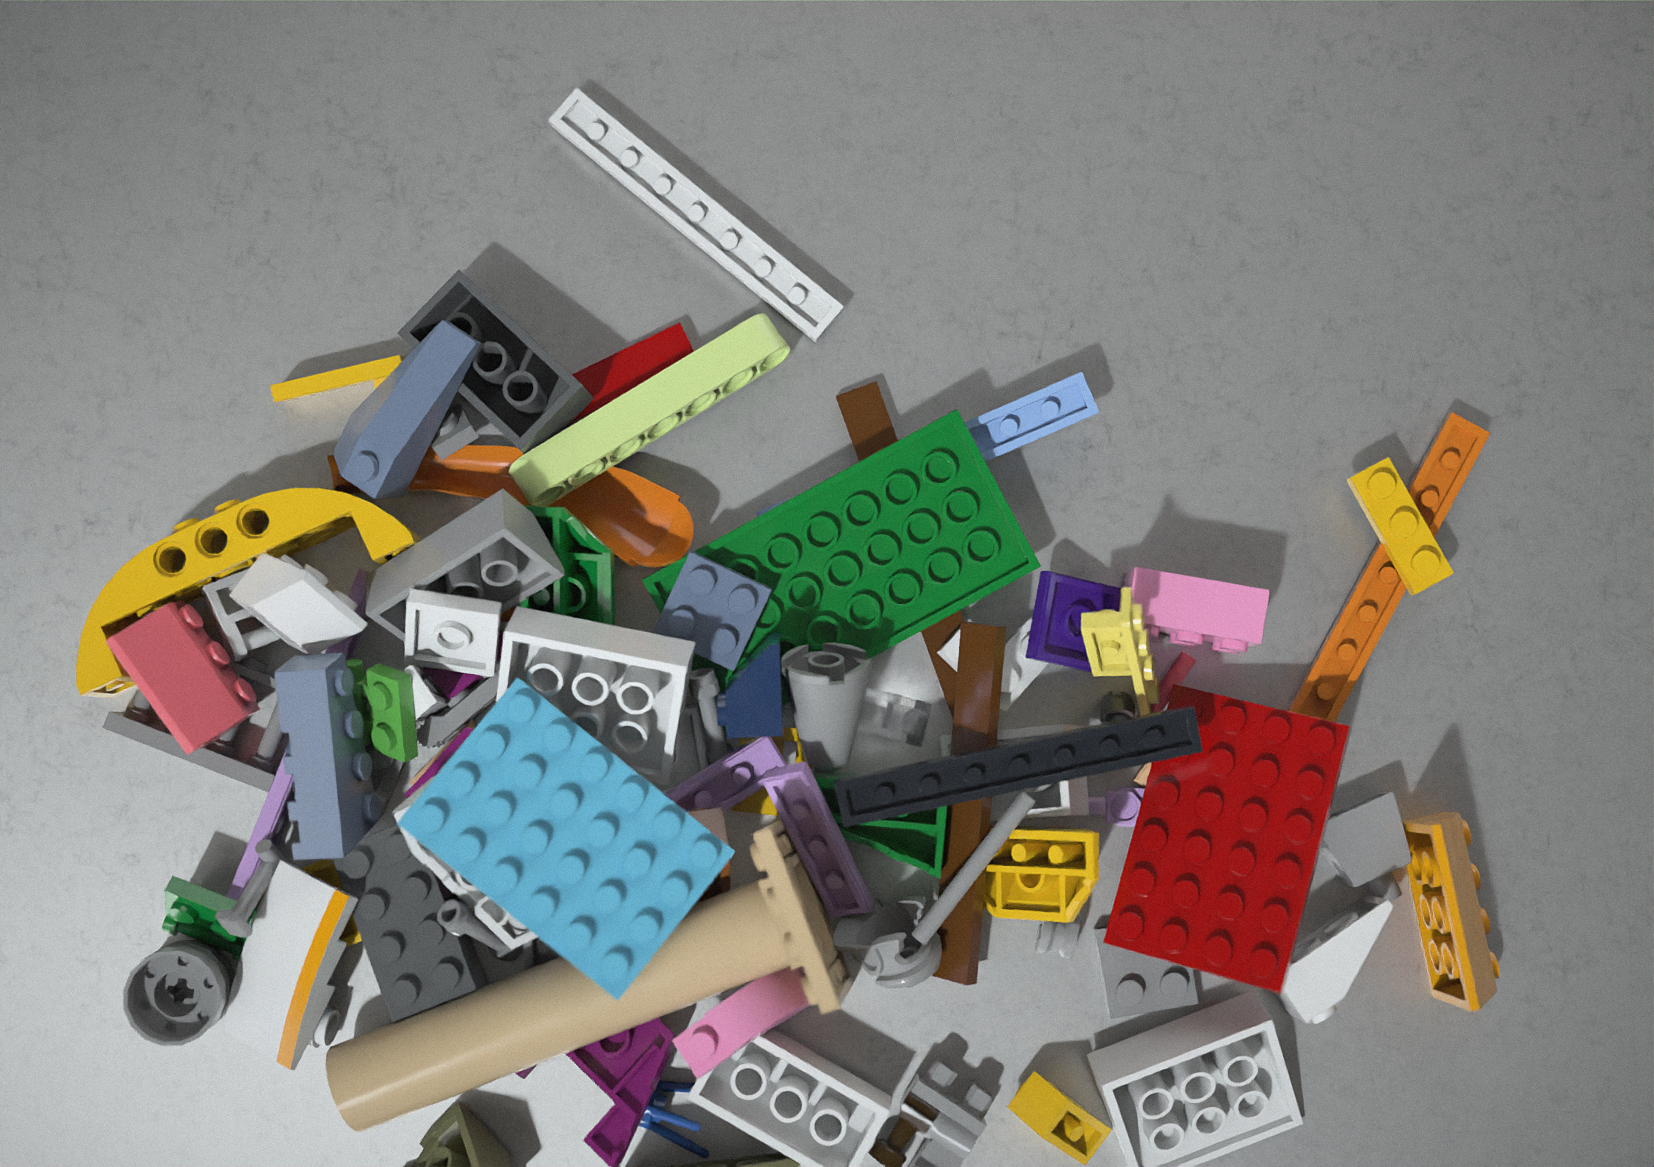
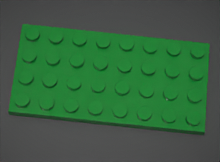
(873, 548)

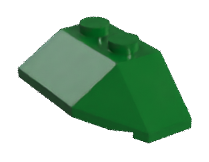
(588, 567)

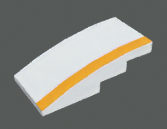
(288, 964)

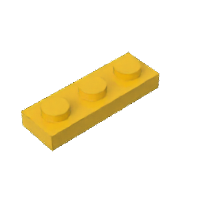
(1400, 526)

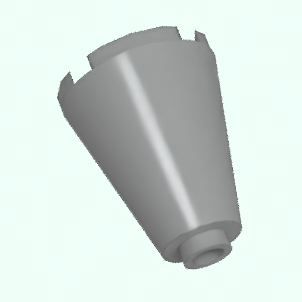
(826, 700)

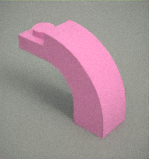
(742, 1019)

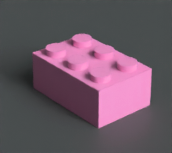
(1199, 609)

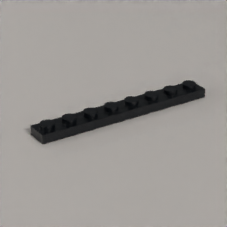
(1018, 765)

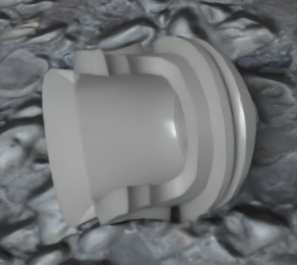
(884, 943)

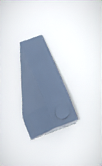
(401, 416)

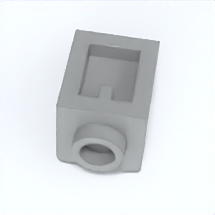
(453, 431)

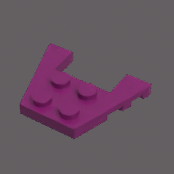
(627, 1071)

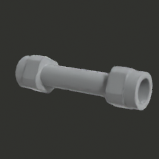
(704, 688)
(460, 919)

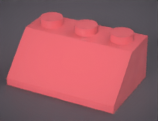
(184, 675)

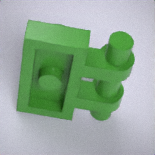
(391, 709)

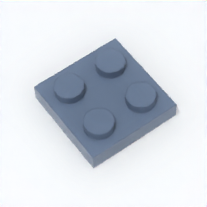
(713, 609)

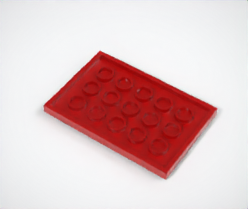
(1230, 841)

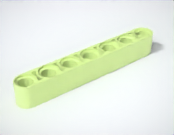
(649, 411)

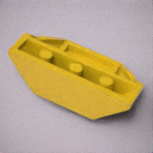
(1042, 873)

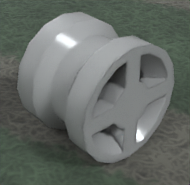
(1058, 937)

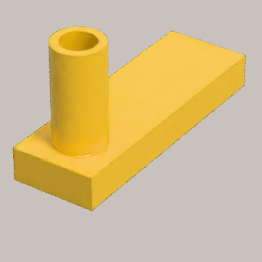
(354, 375)

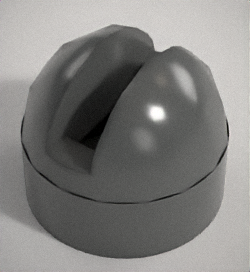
(1116, 707)

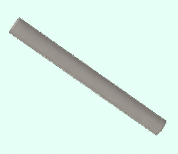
(973, 867)

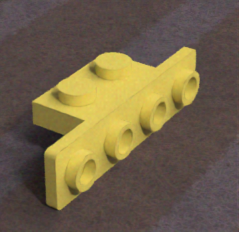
(1120, 647)

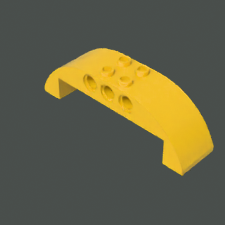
(155, 575)

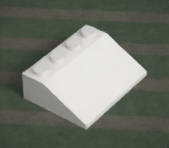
(607, 679)
(1197, 1086)

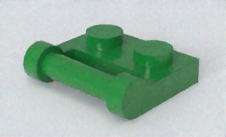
(193, 911)

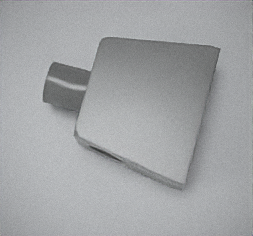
(1368, 844)

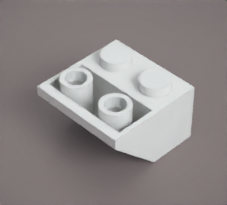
(297, 604)

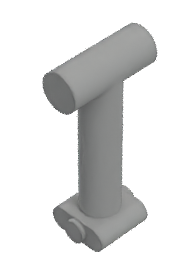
(235, 920)

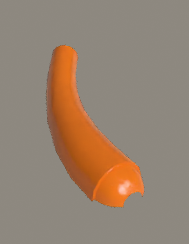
(621, 508)

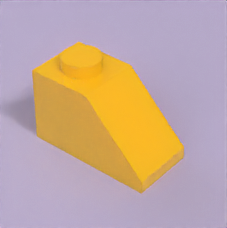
(1058, 1118)

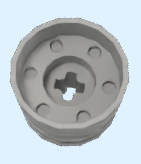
(158, 1006)

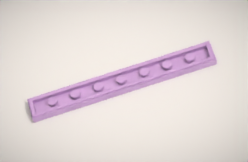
(275, 809)

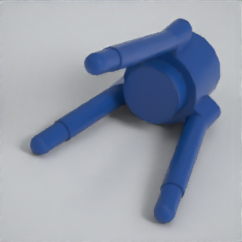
(656, 1113)

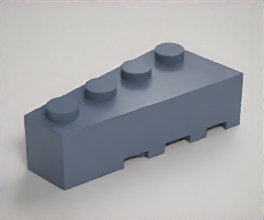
(325, 756)

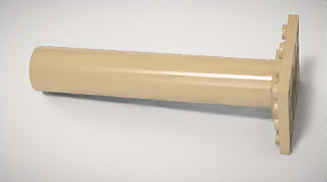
(560, 1009)

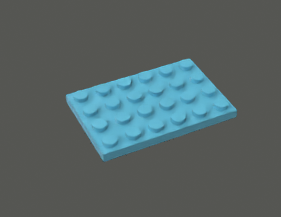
(566, 838)

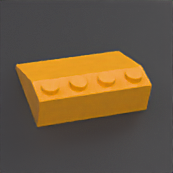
(1449, 912)

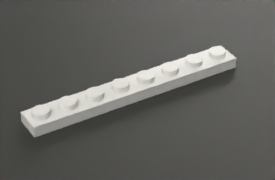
(696, 215)

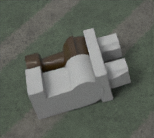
(944, 1121)

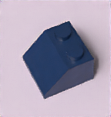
(754, 694)

